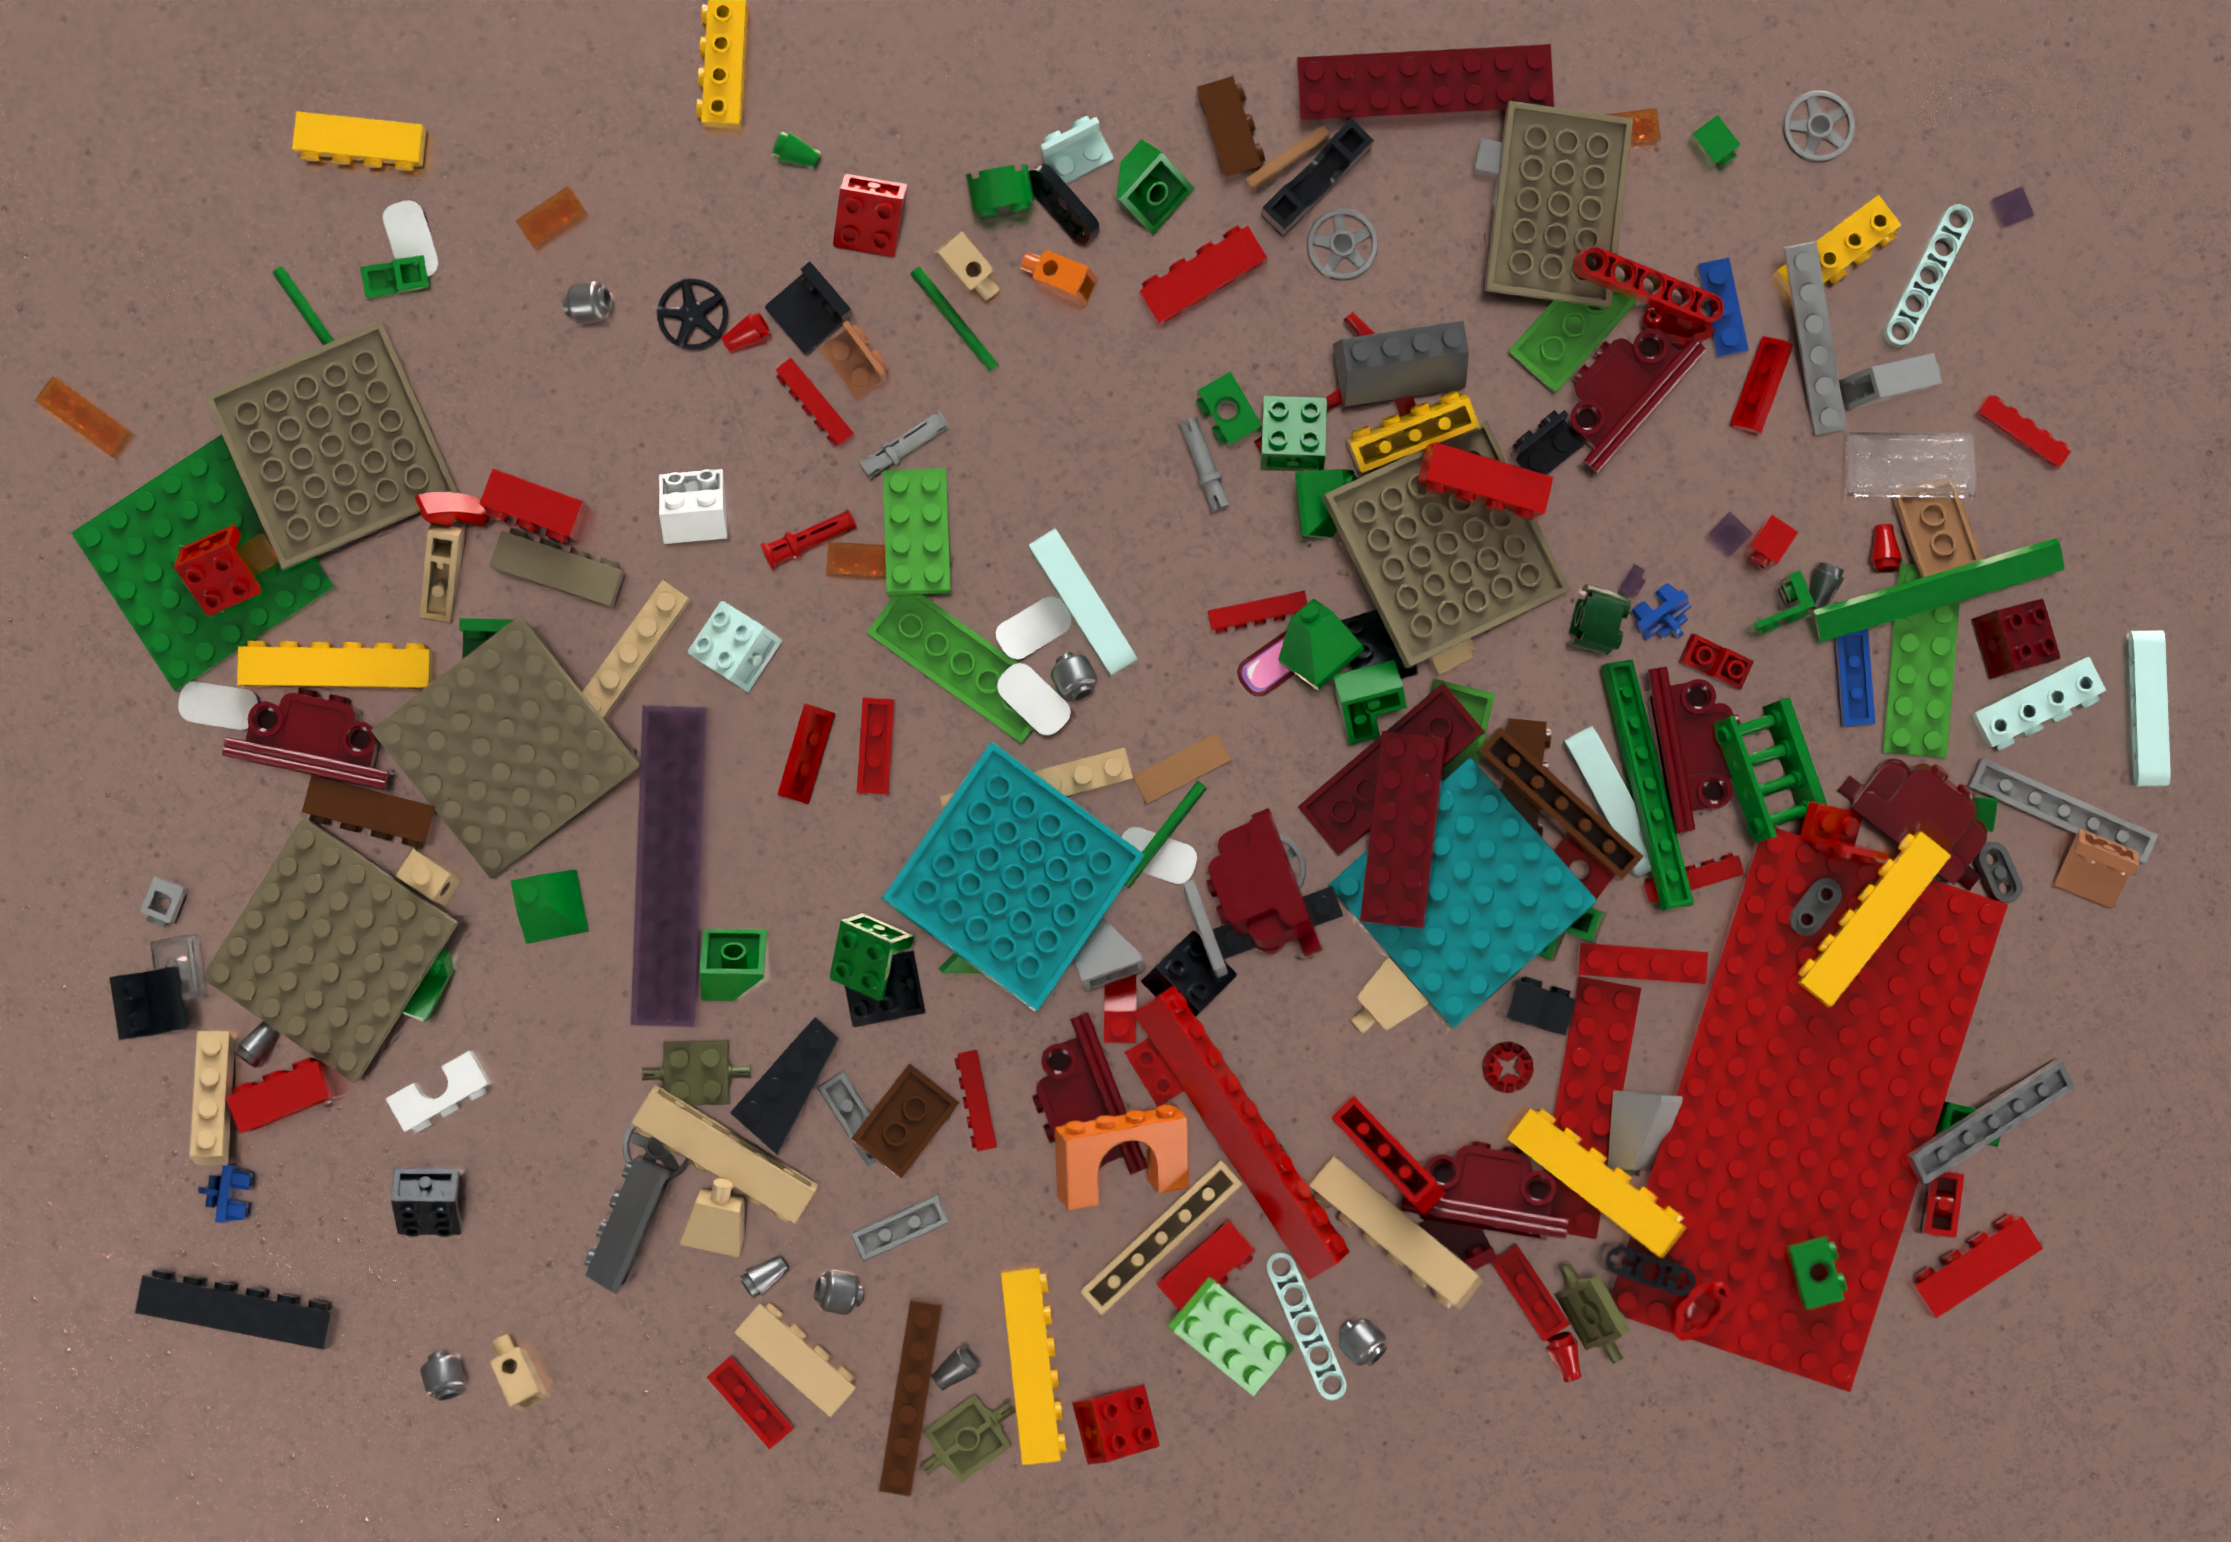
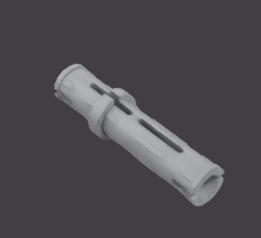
(904, 444)
(1204, 464)

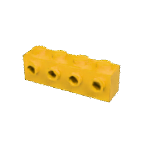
(723, 64)
(359, 140)
(1851, 241)
(1411, 432)

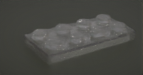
(1911, 464)

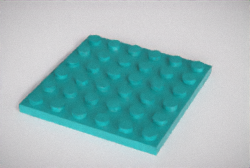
(1012, 876)
(1490, 901)

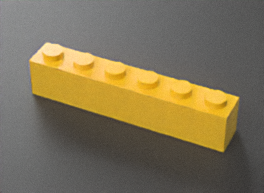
(334, 667)
(1873, 918)
(1597, 1183)
(1031, 1366)

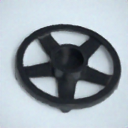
(692, 313)

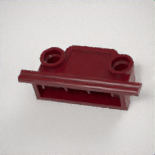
(1625, 389)
(311, 739)
(1687, 746)
(1927, 803)
(1260, 888)
(1082, 1090)
(1493, 1193)

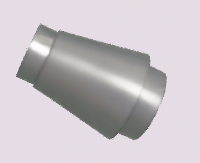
(1825, 583)
(257, 1044)
(763, 1276)
(957, 1367)

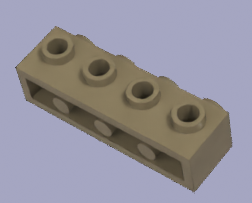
(556, 568)

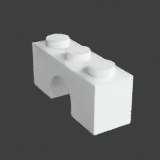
(465, 1080)

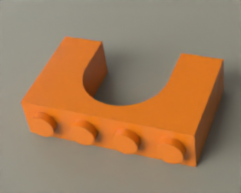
(1084, 1144)

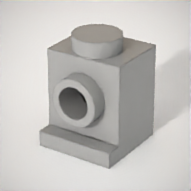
(158, 890)

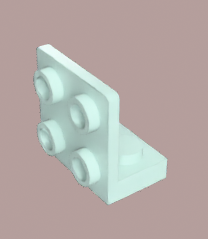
(1076, 150)
(735, 646)

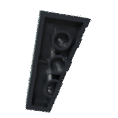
(782, 1092)

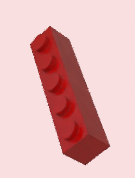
(814, 403)
(2023, 431)
(1256, 612)
(1708, 874)
(976, 1100)

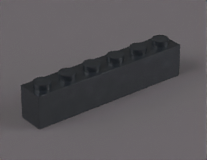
(234, 1310)

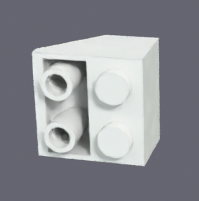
(692, 506)

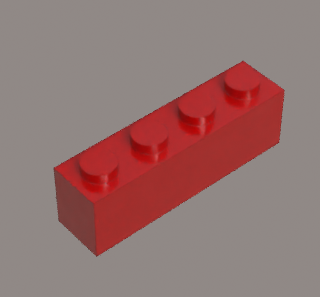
(1203, 275)
(1484, 480)
(1641, 963)
(1388, 1155)
(1976, 1266)

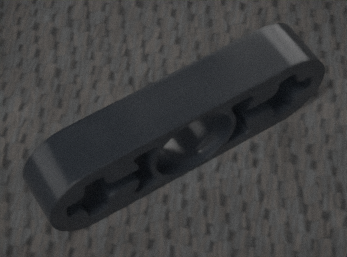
(1082, 214)
(1630, 1255)

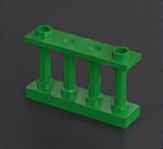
(1795, 758)

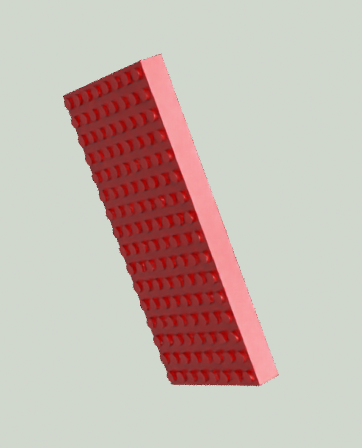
(1809, 1109)

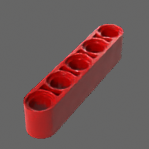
(1633, 286)

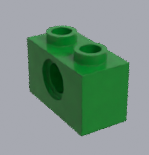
(1224, 391)
(1802, 1258)

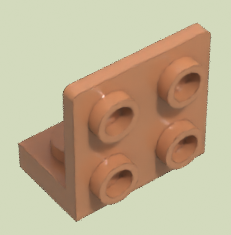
(854, 362)
(2097, 868)

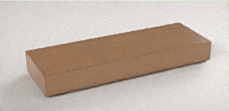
(1287, 159)
(1181, 768)

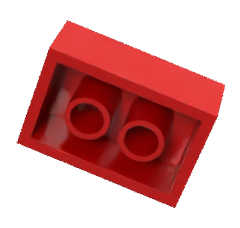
(533, 507)
(281, 1095)
(1211, 1258)

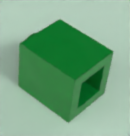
(1715, 142)

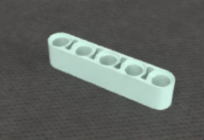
(1938, 265)
(1082, 602)
(2149, 708)
(1608, 790)
(1314, 1339)

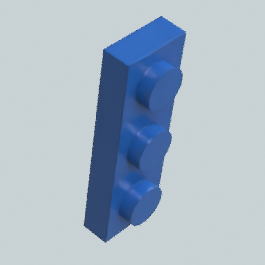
(1728, 330)
(1855, 679)

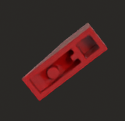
(1119, 1009)

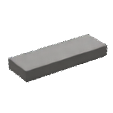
(1204, 928)
(847, 1107)
(900, 1228)

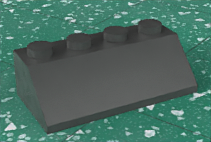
(1402, 363)
(628, 1223)

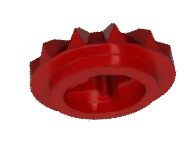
(1509, 1082)

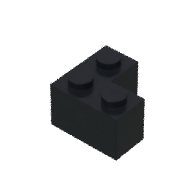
(1538, 1006)

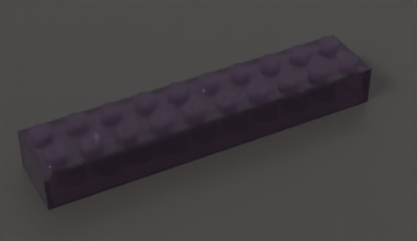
(670, 866)

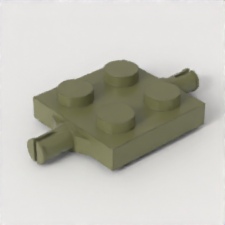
(697, 1071)
(1592, 1312)
(967, 1438)

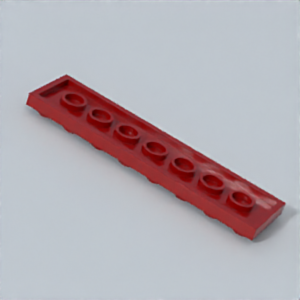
(1590, 1071)

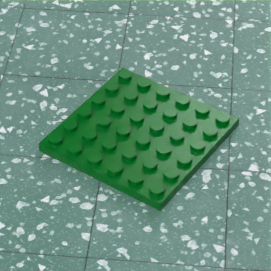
(136, 552)

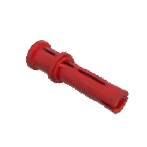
(793, 544)

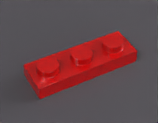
(1761, 384)
(875, 746)
(806, 753)
(1530, 1293)
(750, 1402)

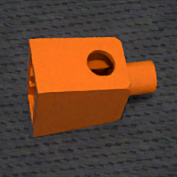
(1071, 280)

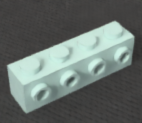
(2037, 703)

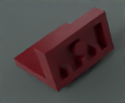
(2016, 638)
(1464, 1242)

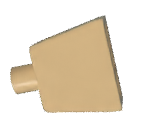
(957, 254)
(428, 876)
(1387, 999)
(716, 1220)
(523, 1386)

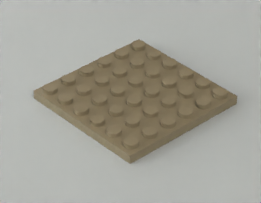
(330, 444)
(1438, 562)
(505, 747)
(329, 950)

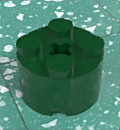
(1598, 619)

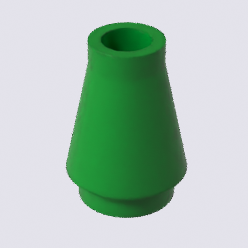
(794, 150)

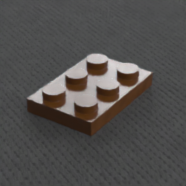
(904, 1121)

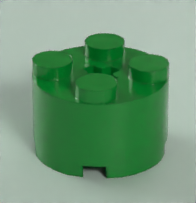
(1000, 189)

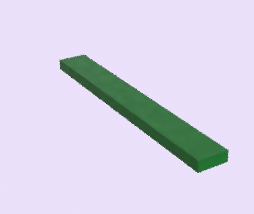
(1939, 589)
(1647, 785)

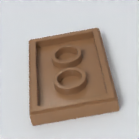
(1937, 533)

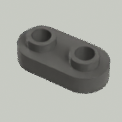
(1999, 872)
(1815, 906)

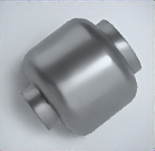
(587, 302)
(1074, 677)
(838, 1292)
(1362, 1342)
(442, 1376)

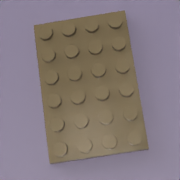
(1554, 198)

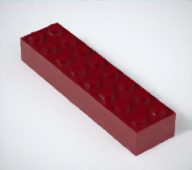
(1422, 84)

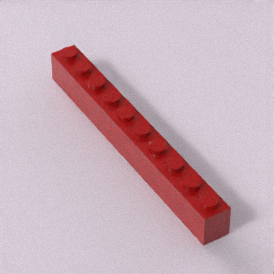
(1241, 1132)

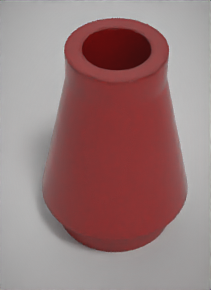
(747, 332)
(1885, 551)
(1564, 1353)

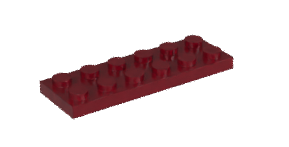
(1344, 804)
(1403, 829)

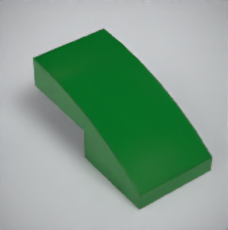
(394, 277)

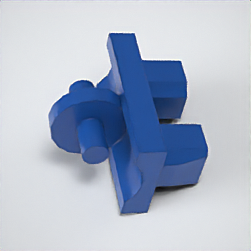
(1665, 618)
(226, 1207)

